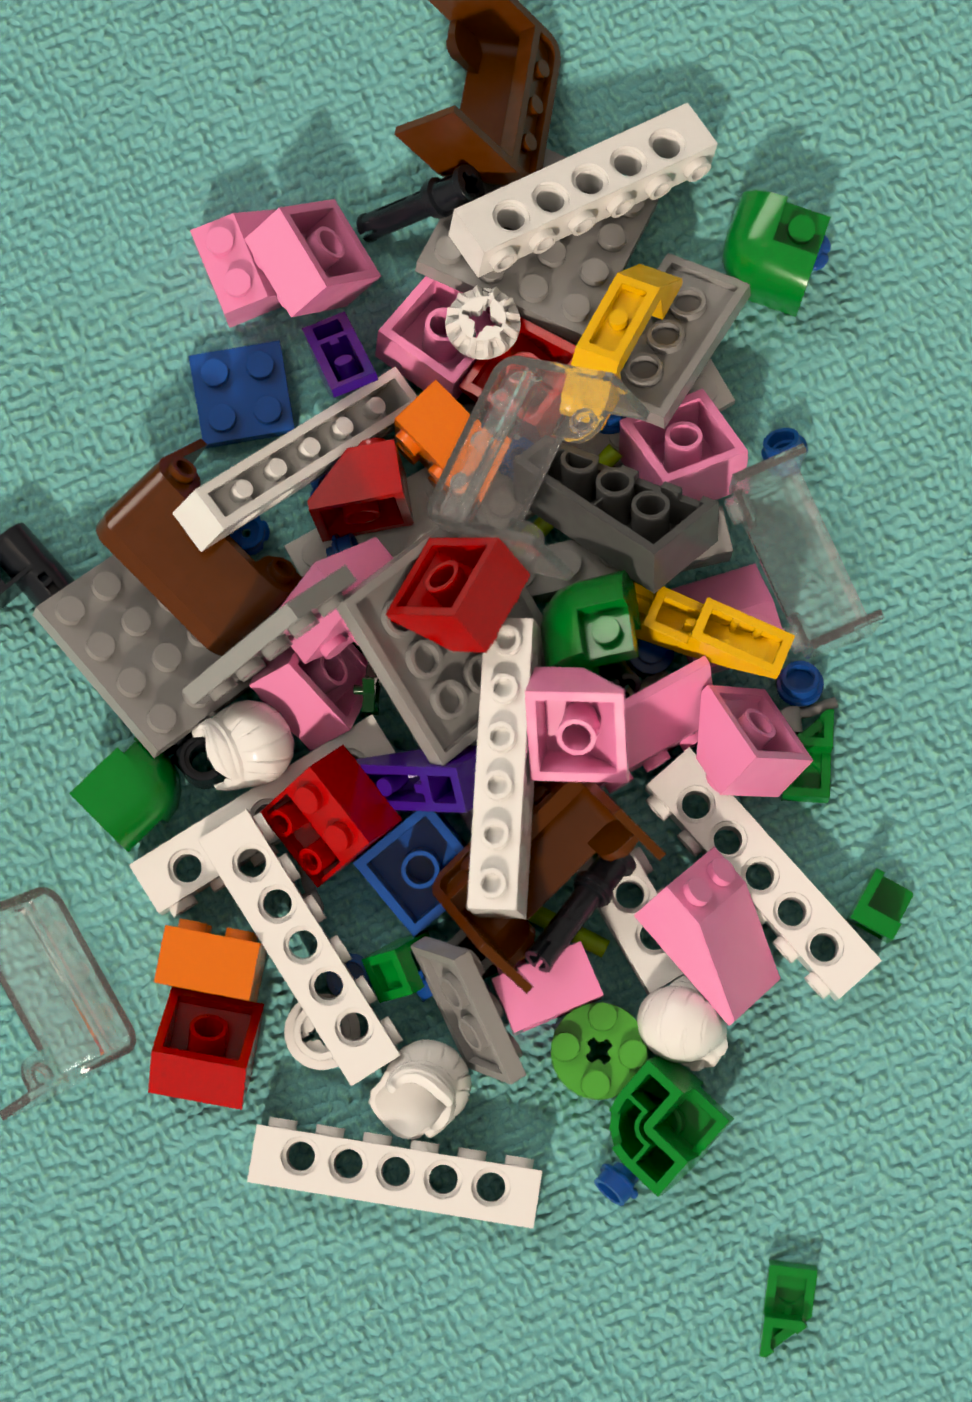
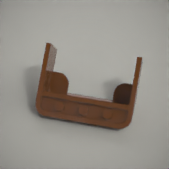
(505, 95)
(212, 592)
(567, 829)

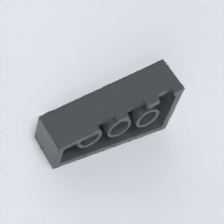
(626, 519)

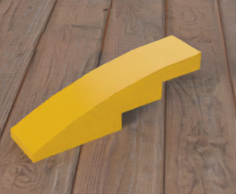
(711, 630)

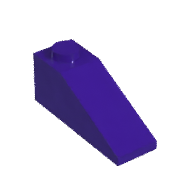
(339, 355)
(416, 785)

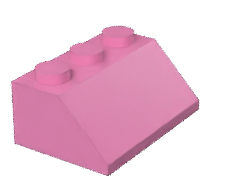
(664, 718)

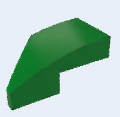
(814, 781)
(786, 1302)

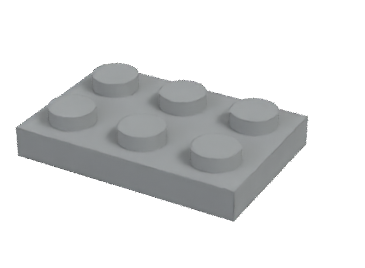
(469, 1009)

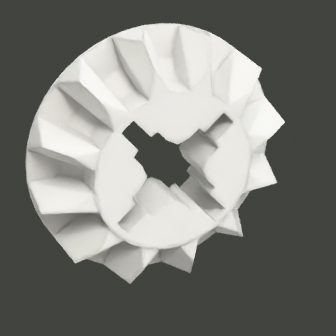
(492, 340)
(314, 1053)

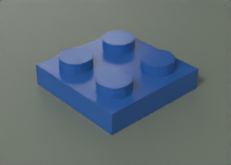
(242, 394)

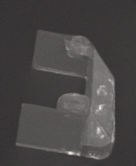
(511, 445)
(798, 555)
(57, 997)

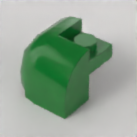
(773, 248)
(591, 623)
(130, 793)
(664, 1123)

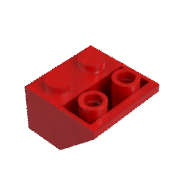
(330, 815)

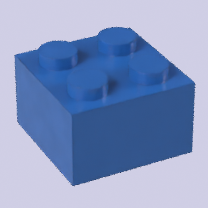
(407, 863)

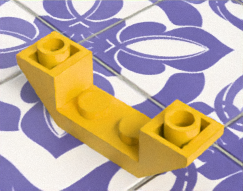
(623, 316)

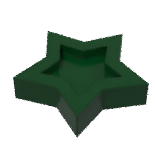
(370, 690)

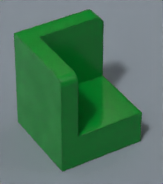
(880, 906)
(393, 969)

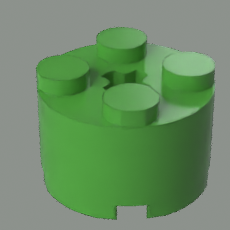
(602, 1024)

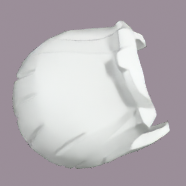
(247, 744)
(682, 1026)
(421, 1090)

